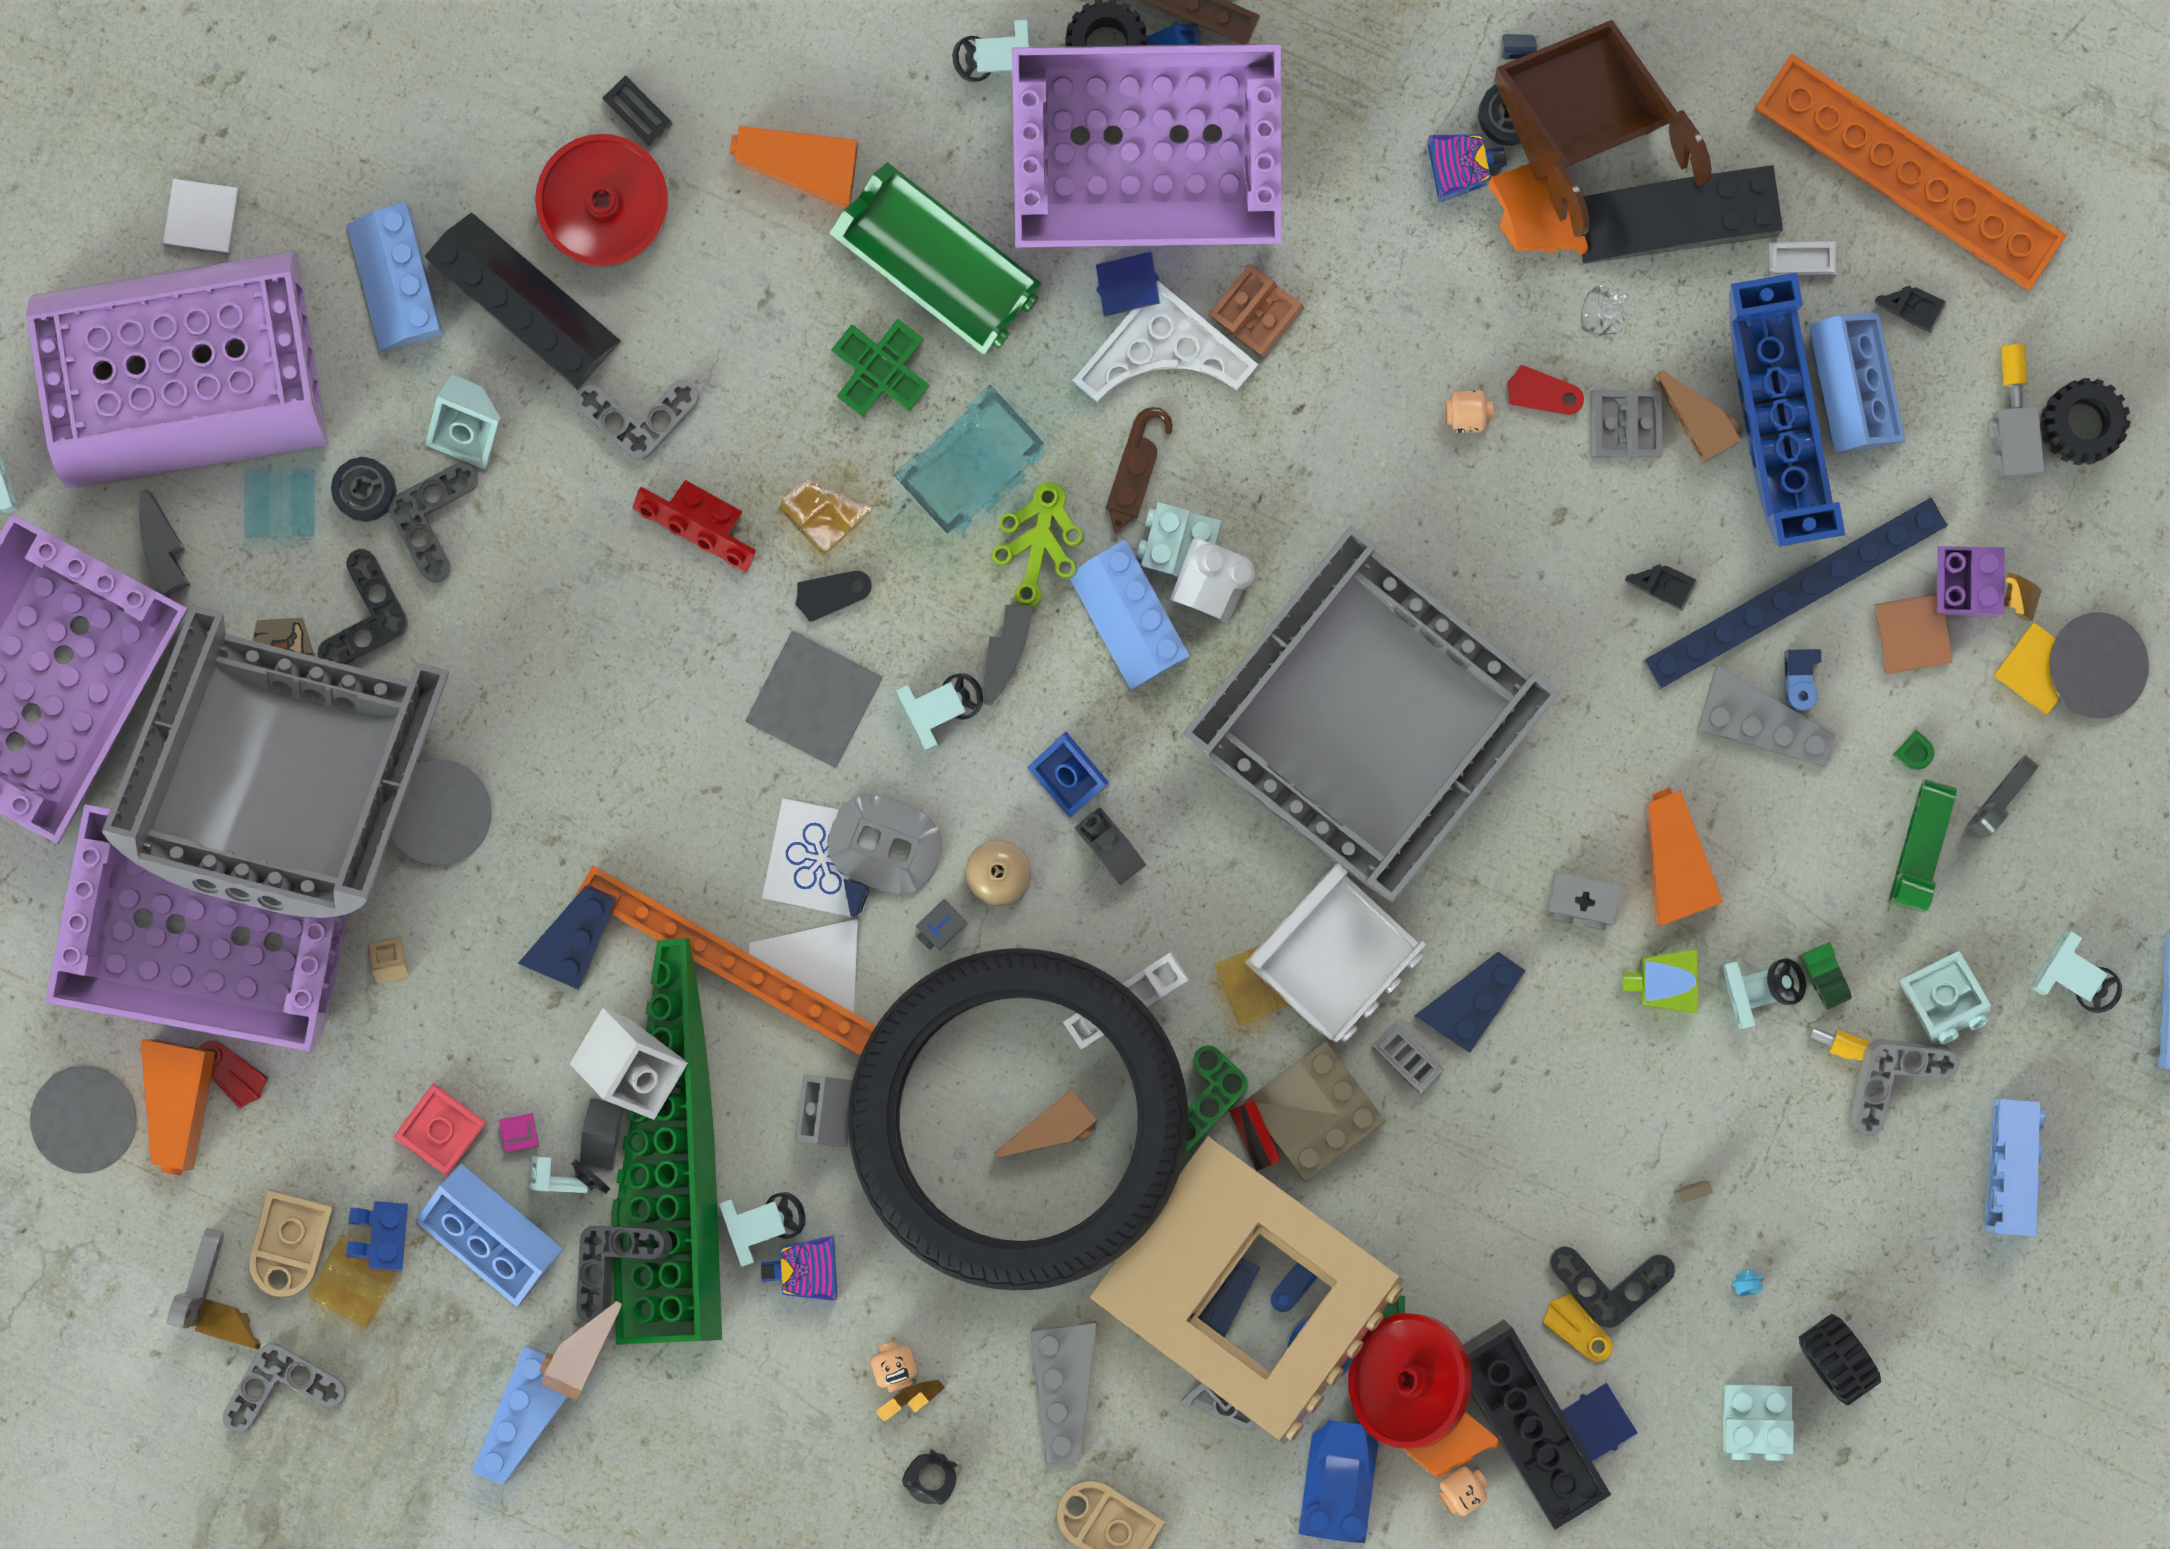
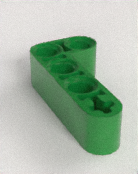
(1914, 875)
(1214, 1091)

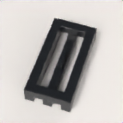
(657, 131)

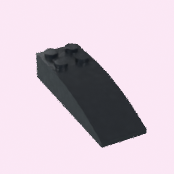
(1683, 215)
(1532, 1426)

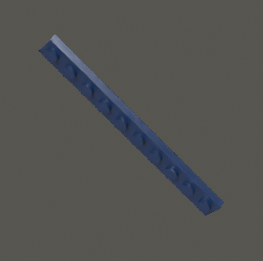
(1795, 593)

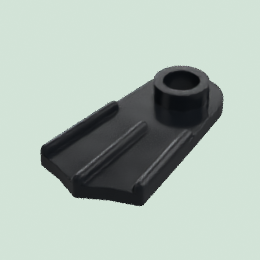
(830, 593)

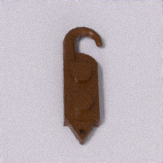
(1135, 469)

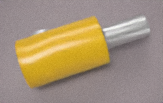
(2014, 371)
(1842, 1044)

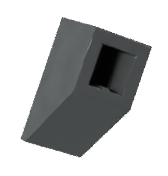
(1110, 846)

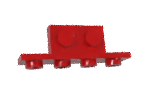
(699, 519)

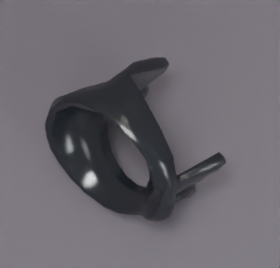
(917, 1491)

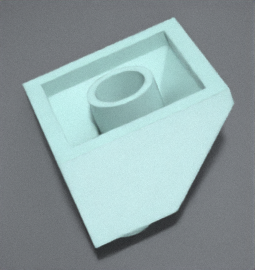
(463, 423)

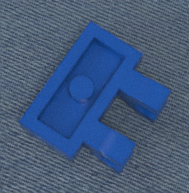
(387, 1235)

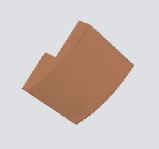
(1256, 311)
(1912, 634)

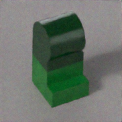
(1826, 975)

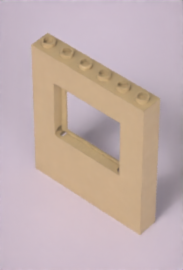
(1194, 1251)

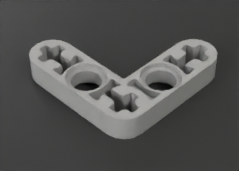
(644, 426)
(1892, 1065)
(187, 1306)
(270, 1377)

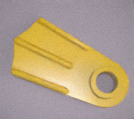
(1577, 1327)

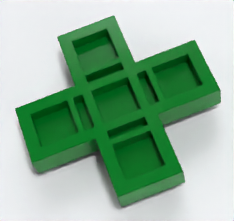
(880, 368)

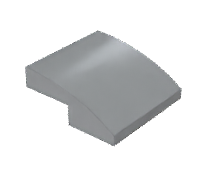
(1626, 423)

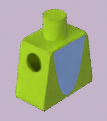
(1666, 981)

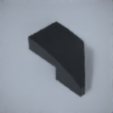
(1913, 306)
(1664, 584)

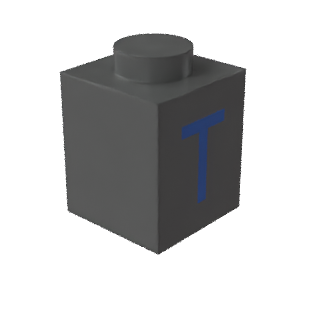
(940, 926)

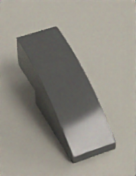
(161, 546)
(1006, 650)

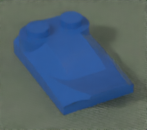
(1339, 1483)

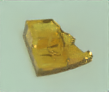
(822, 514)

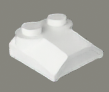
(1212, 579)

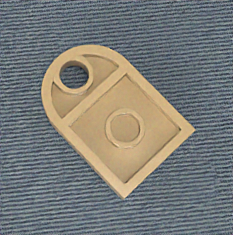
(289, 1240)
(1108, 1520)

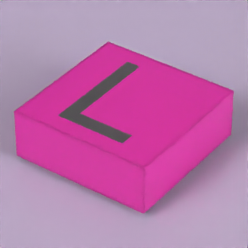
(519, 1132)

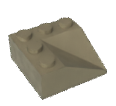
(1316, 1111)

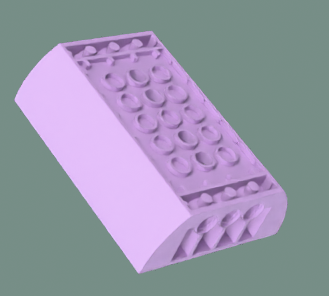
(1147, 183)
(176, 409)
(80, 702)
(192, 976)

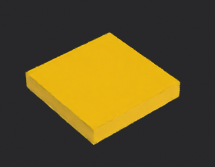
(2028, 669)

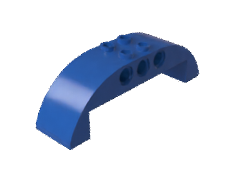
(1781, 411)

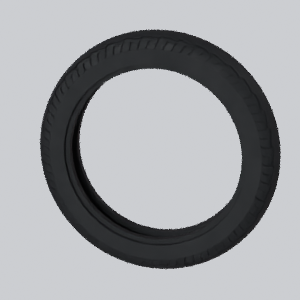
(878, 1097)

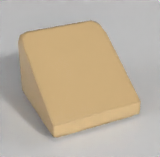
(388, 960)

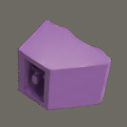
(1970, 581)

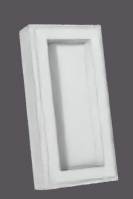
(1803, 258)

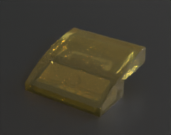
(1246, 990)
(351, 1287)

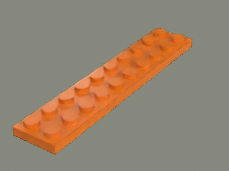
(1910, 172)

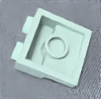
(1171, 538)
(1947, 998)
(1758, 1421)

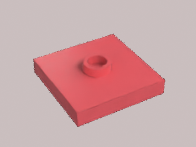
(440, 1129)

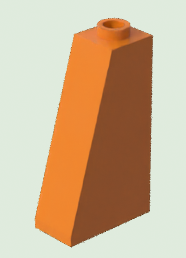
(802, 161)
(1678, 863)
(176, 1100)

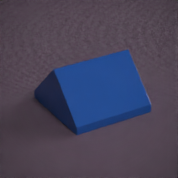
(1068, 775)

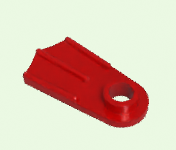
(1542, 392)
(235, 1075)

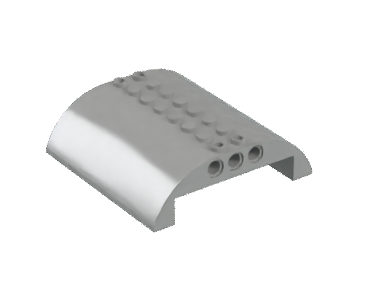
(1368, 716)
(270, 772)

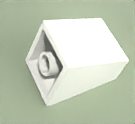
(627, 1064)

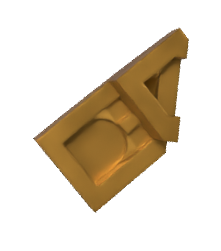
(2022, 596)
(226, 1324)
(915, 1396)

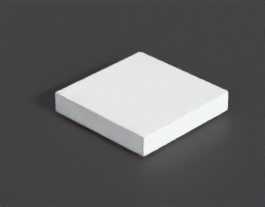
(201, 216)

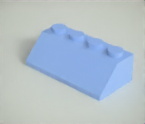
(394, 277)
(1856, 382)
(1128, 615)
(489, 1235)

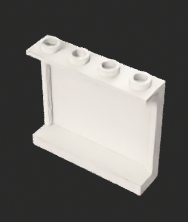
(1335, 955)

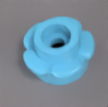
(1748, 1283)

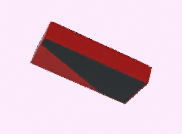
(1255, 1135)

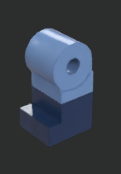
(1798, 669)

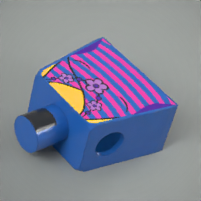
(1462, 163)
(805, 1269)

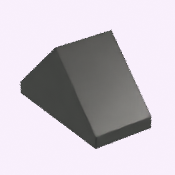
(600, 1134)

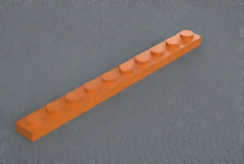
(734, 964)

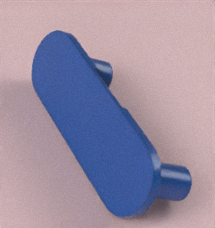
(1292, 1288)

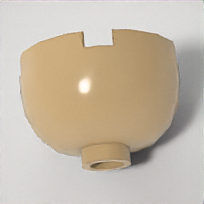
(1015, 874)

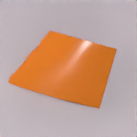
(1530, 215)
(1456, 1448)

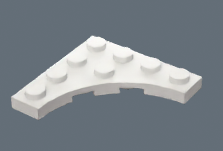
(1163, 338)

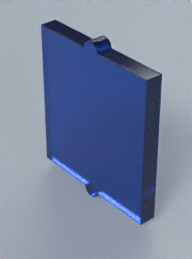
(1127, 283)
(1599, 1421)

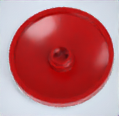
(601, 200)
(1410, 1381)

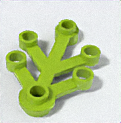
(1039, 538)

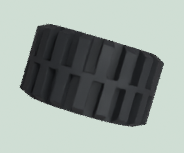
(1106, 15)
(2104, 402)
(1840, 1359)

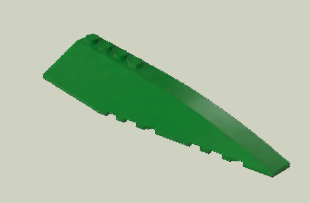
(671, 1179)

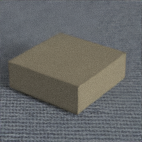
(1693, 1191)

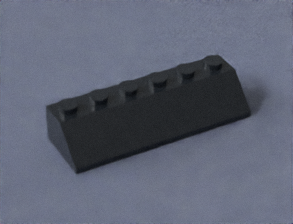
(522, 299)

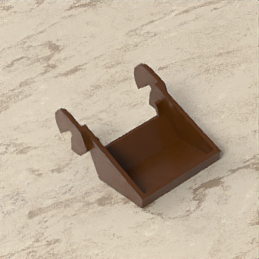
(1584, 101)

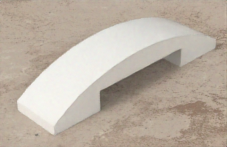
(1147, 985)

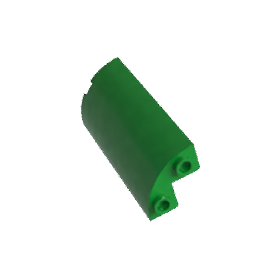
(936, 259)

